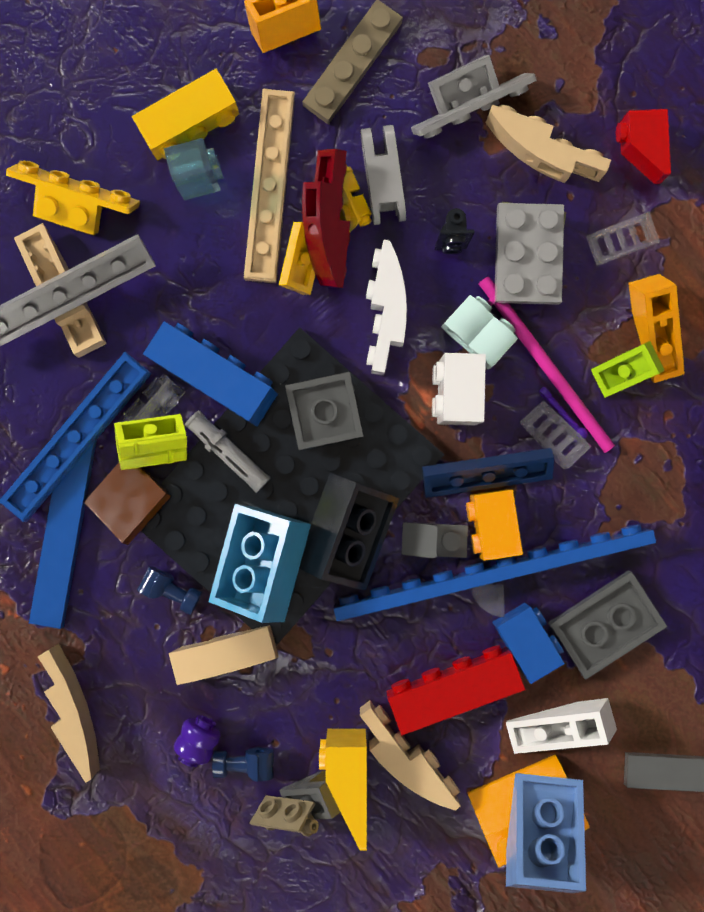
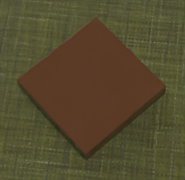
(127, 501)

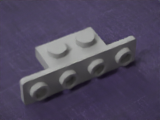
(466, 91)

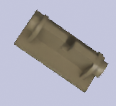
(286, 815)

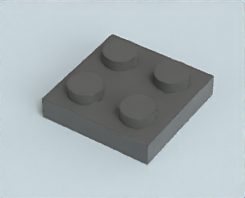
(324, 411)

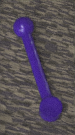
(544, 392)

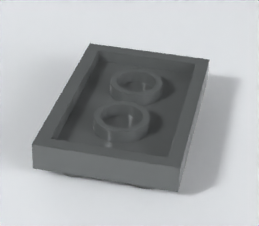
(607, 624)

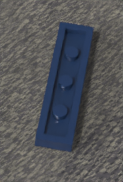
(488, 472)

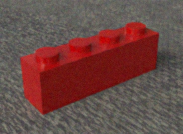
(455, 689)

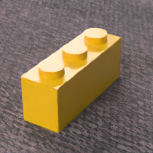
(187, 114)

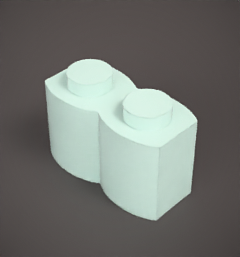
(480, 331)

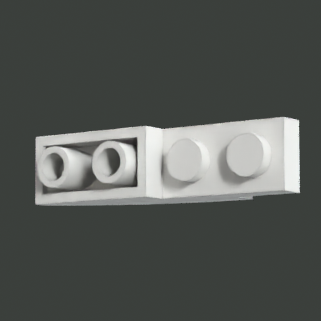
(390, 297)

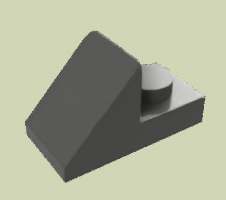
(434, 540)
(313, 789)

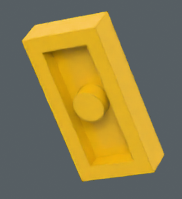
(297, 268)

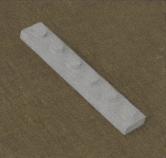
(73, 288)

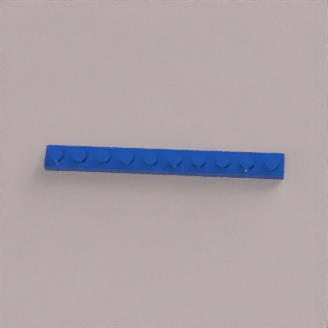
(506, 568)

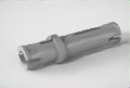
(216, 441)

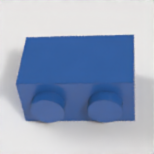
(529, 643)

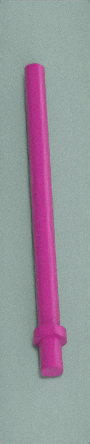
(549, 368)

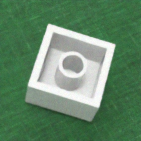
(460, 389)

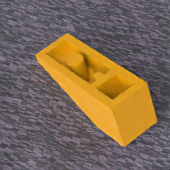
(657, 320)

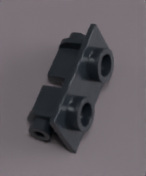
(454, 233)

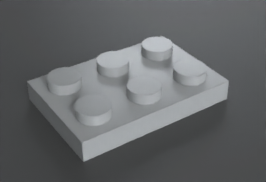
(529, 253)

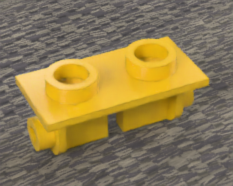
(354, 208)

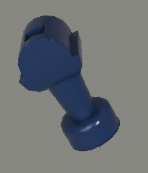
(159, 583)
(256, 763)

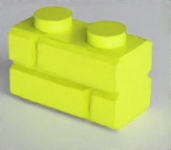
(151, 441)

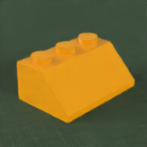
(494, 801)

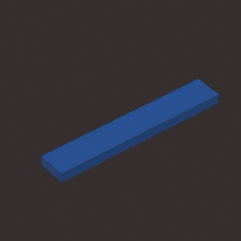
(75, 437)
(61, 545)

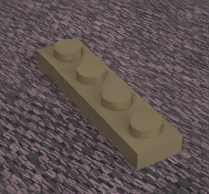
(352, 61)

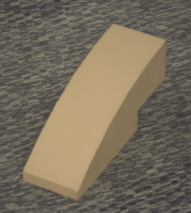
(223, 655)

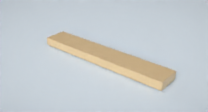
(269, 186)

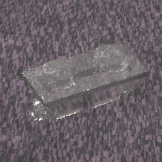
(162, 397)

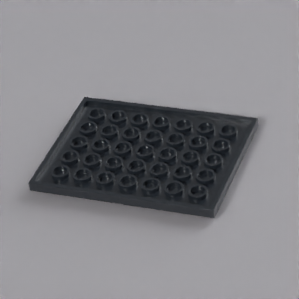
(205, 489)

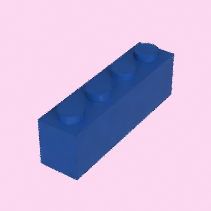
(211, 373)

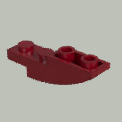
(323, 230)

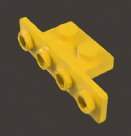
(70, 201)

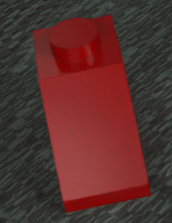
(646, 142)

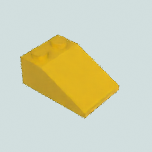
(345, 761)

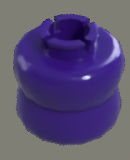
(197, 741)

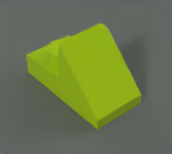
(627, 369)

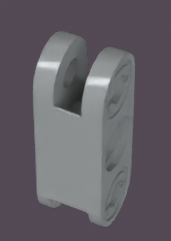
(383, 175)

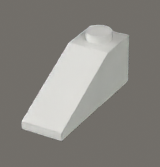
(563, 727)

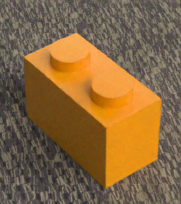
(281, 21)
(494, 525)

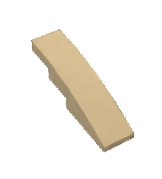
(45, 263)
(75, 723)

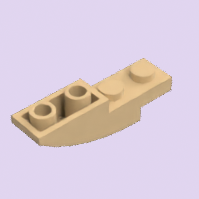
(531, 143)
(412, 768)

